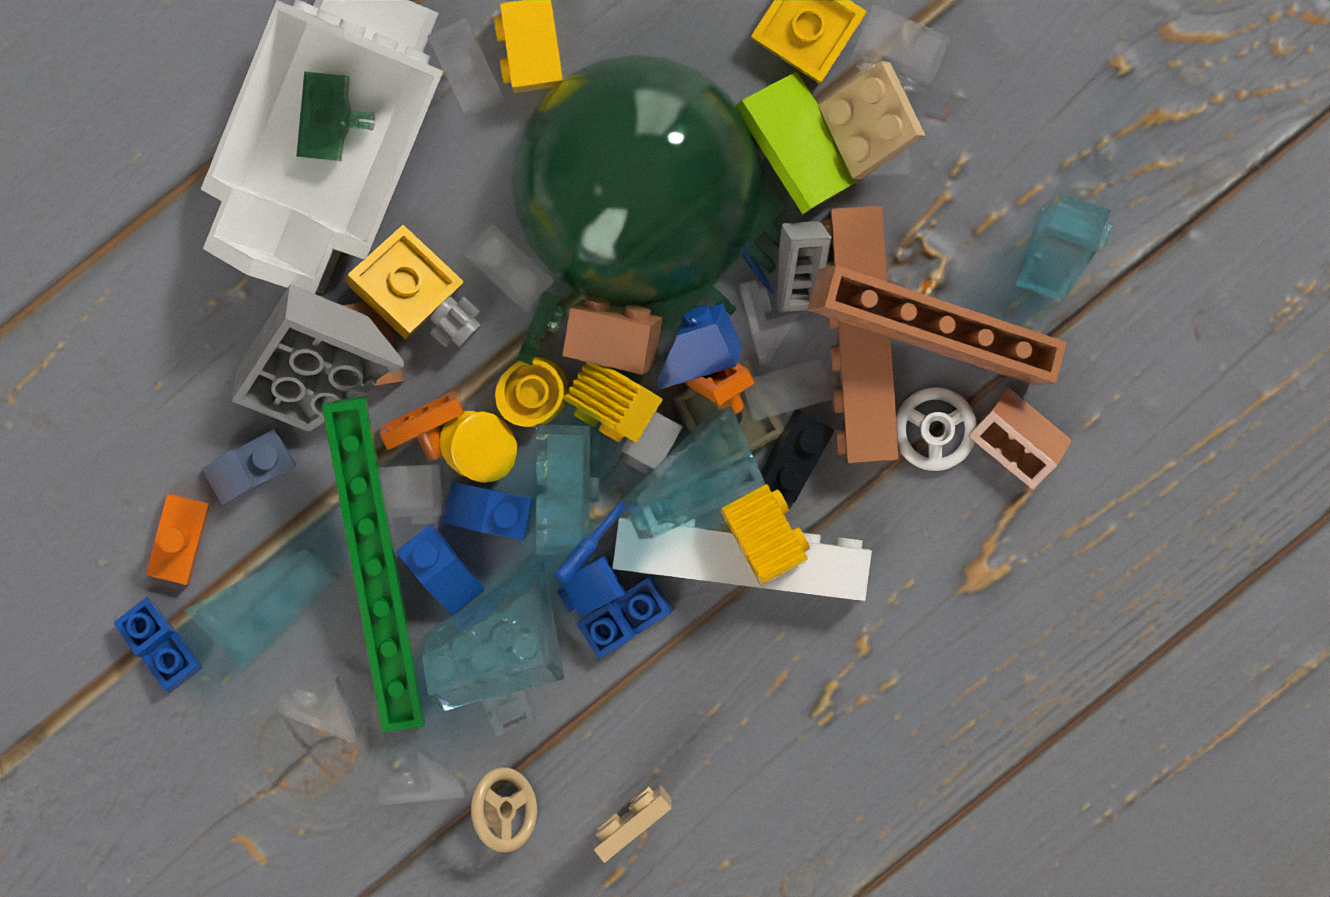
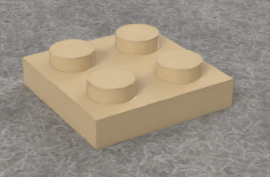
(871, 120)
(619, 831)

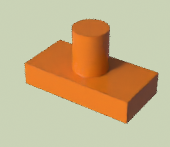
(724, 386)
(423, 425)
(178, 539)

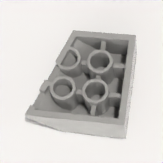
(311, 356)

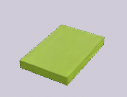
(796, 141)

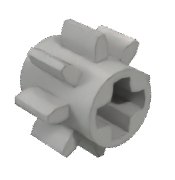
(455, 322)

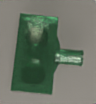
(327, 116)
(546, 320)

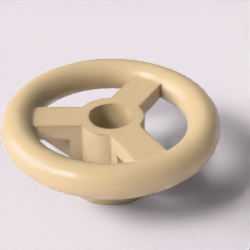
(497, 812)

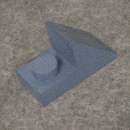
(248, 466)

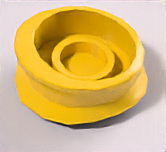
(531, 393)
(478, 446)

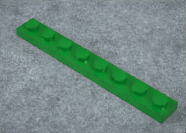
(373, 563)

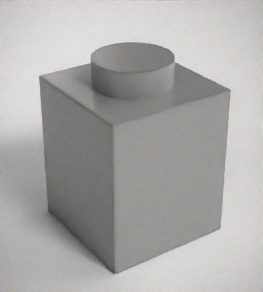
(652, 444)

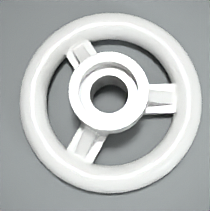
(963, 412)

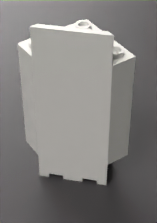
(295, 214)

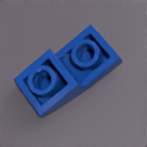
(625, 617)
(158, 644)

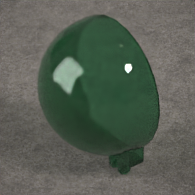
(642, 185)

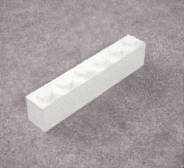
(716, 557)

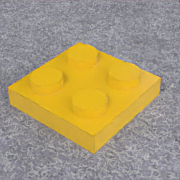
(808, 32)
(403, 281)

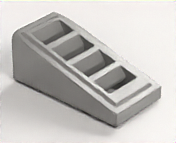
(797, 241)

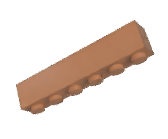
(936, 325)
(861, 355)

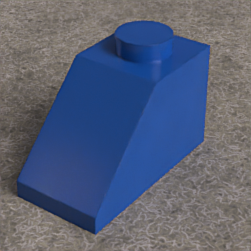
(700, 346)
(488, 511)
(440, 569)
(592, 587)

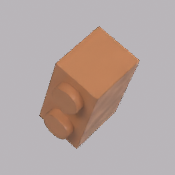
(612, 335)

